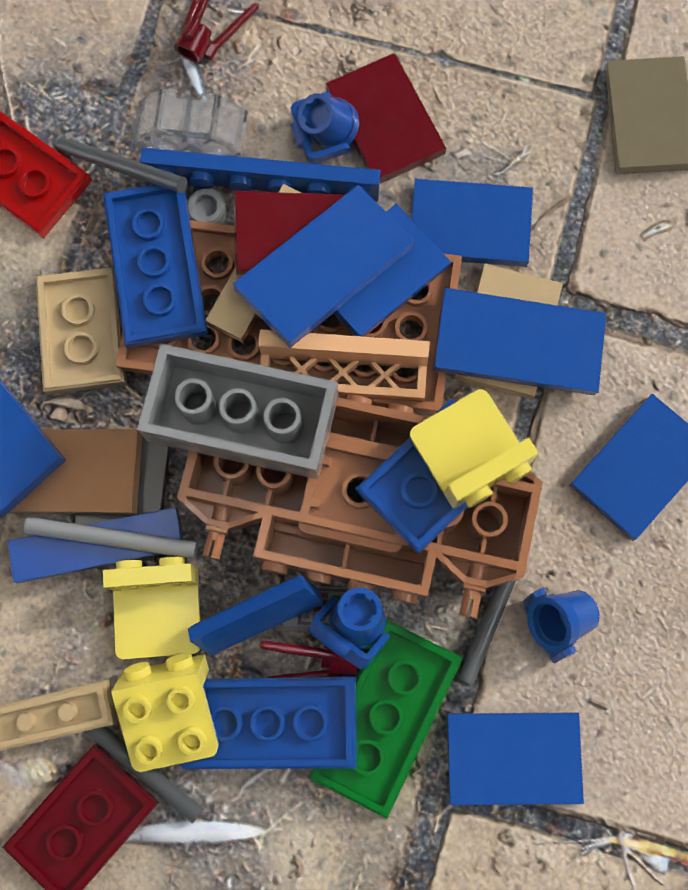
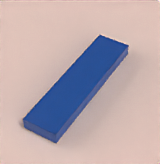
(48, 557)

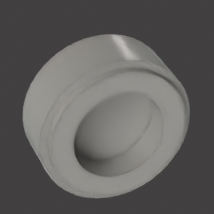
(207, 206)

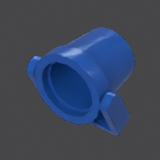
(328, 121)
(560, 620)
(354, 626)

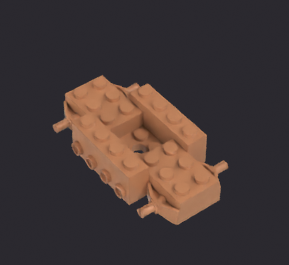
(328, 537)

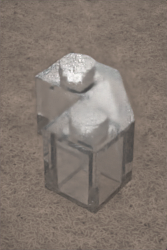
(199, 126)

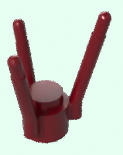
(195, 39)
(337, 666)

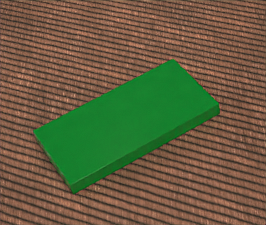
(394, 713)

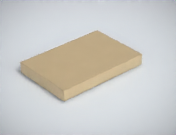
(514, 285)
(79, 331)

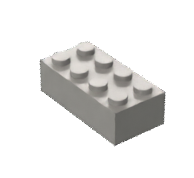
(239, 411)

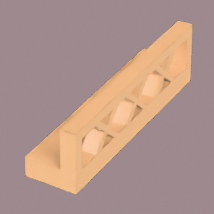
(355, 352)

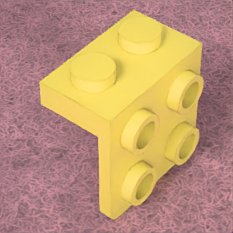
(471, 449)
(154, 607)
(165, 712)

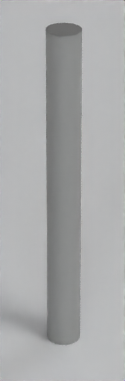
(111, 537)

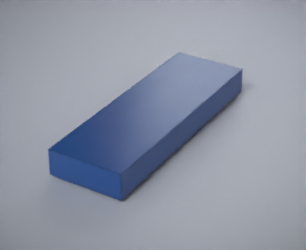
(255, 615)

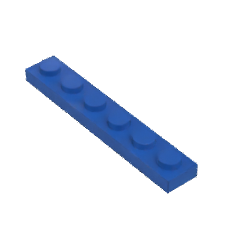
(268, 175)

